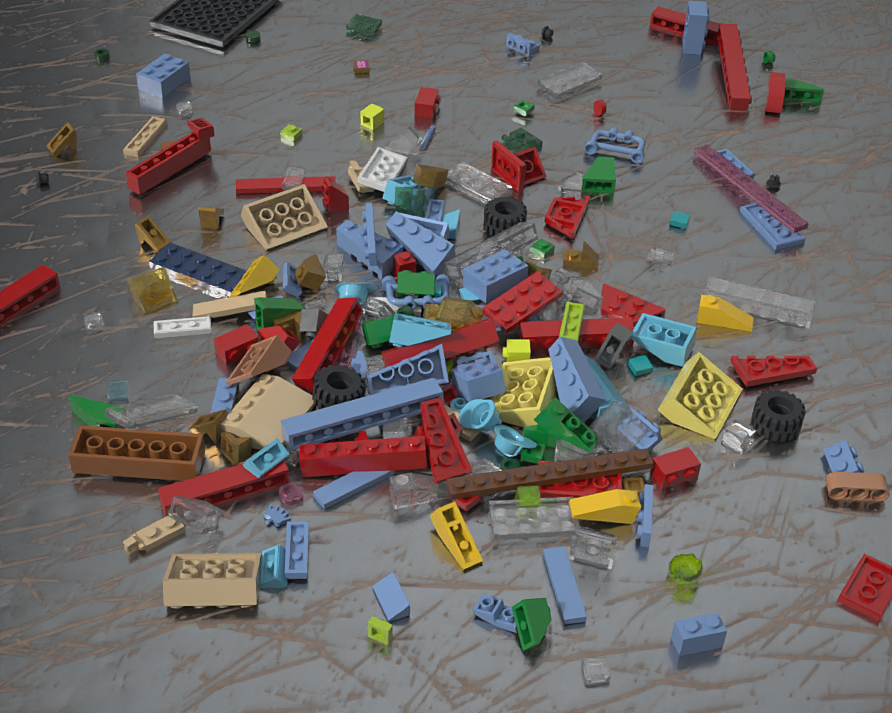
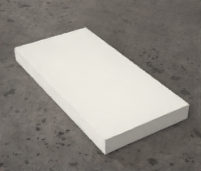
(380, 168)

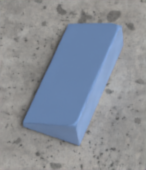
(392, 597)

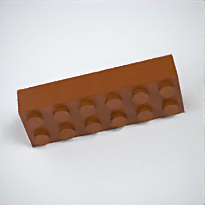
(137, 453)

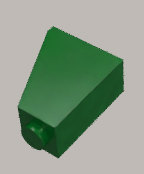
(600, 176)
(273, 308)

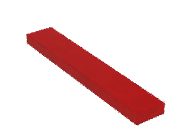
(274, 185)

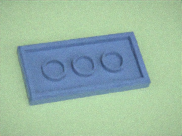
(770, 228)

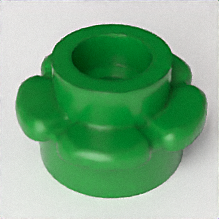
(769, 57)

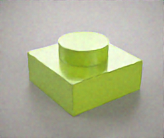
(291, 132)
(380, 630)

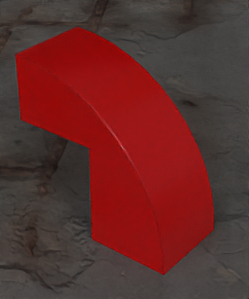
(776, 91)

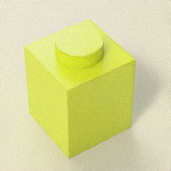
(372, 116)
(516, 350)

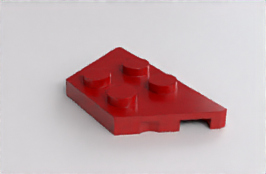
(566, 214)
(622, 305)

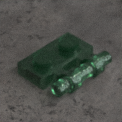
(364, 25)
(521, 140)
(404, 198)

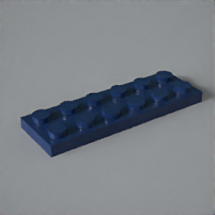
(198, 269)

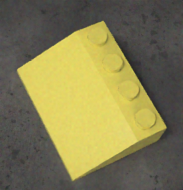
(528, 390)
(700, 397)

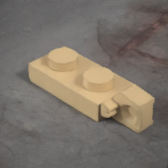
(354, 171)
(153, 535)

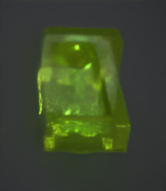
(528, 496)

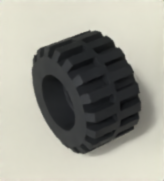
(503, 214)
(336, 386)
(778, 415)

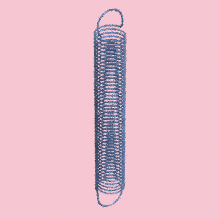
(427, 135)

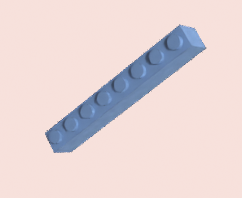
(358, 414)

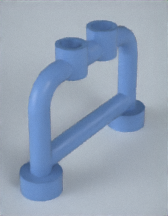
(637, 155)
(389, 285)

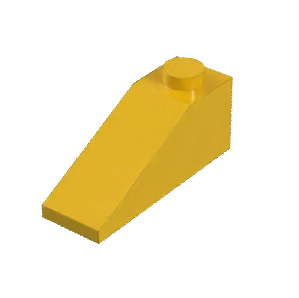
(259, 274)
(723, 314)
(608, 506)
(456, 535)

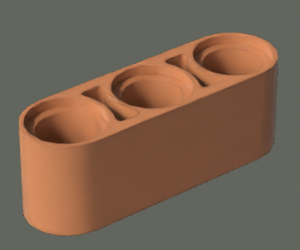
(857, 486)

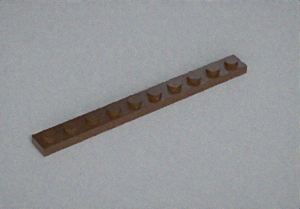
(549, 473)

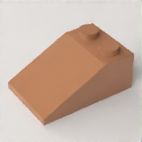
(261, 358)

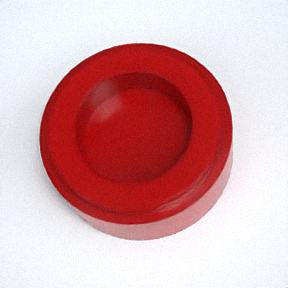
(599, 107)

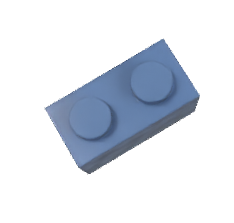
(698, 634)

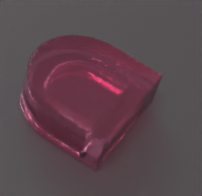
(290, 493)

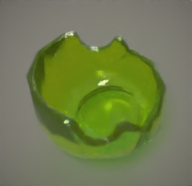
(685, 569)

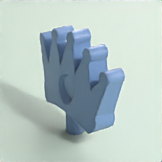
(276, 516)

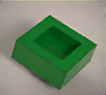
(523, 107)
(542, 248)
(533, 454)

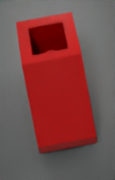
(335, 195)
(286, 335)

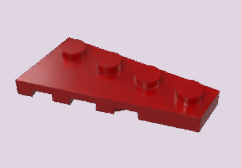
(772, 369)
(443, 444)

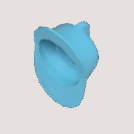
(356, 290)
(479, 415)
(510, 441)

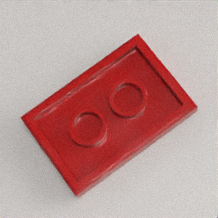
(508, 166)
(869, 588)

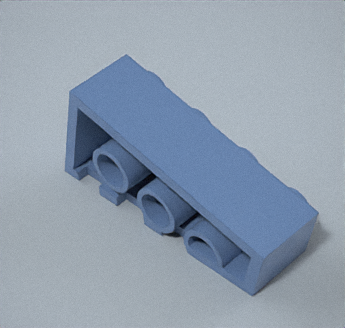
(351, 239)
(423, 244)
(412, 370)
(575, 379)

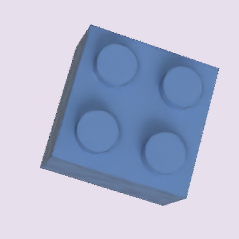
(478, 380)

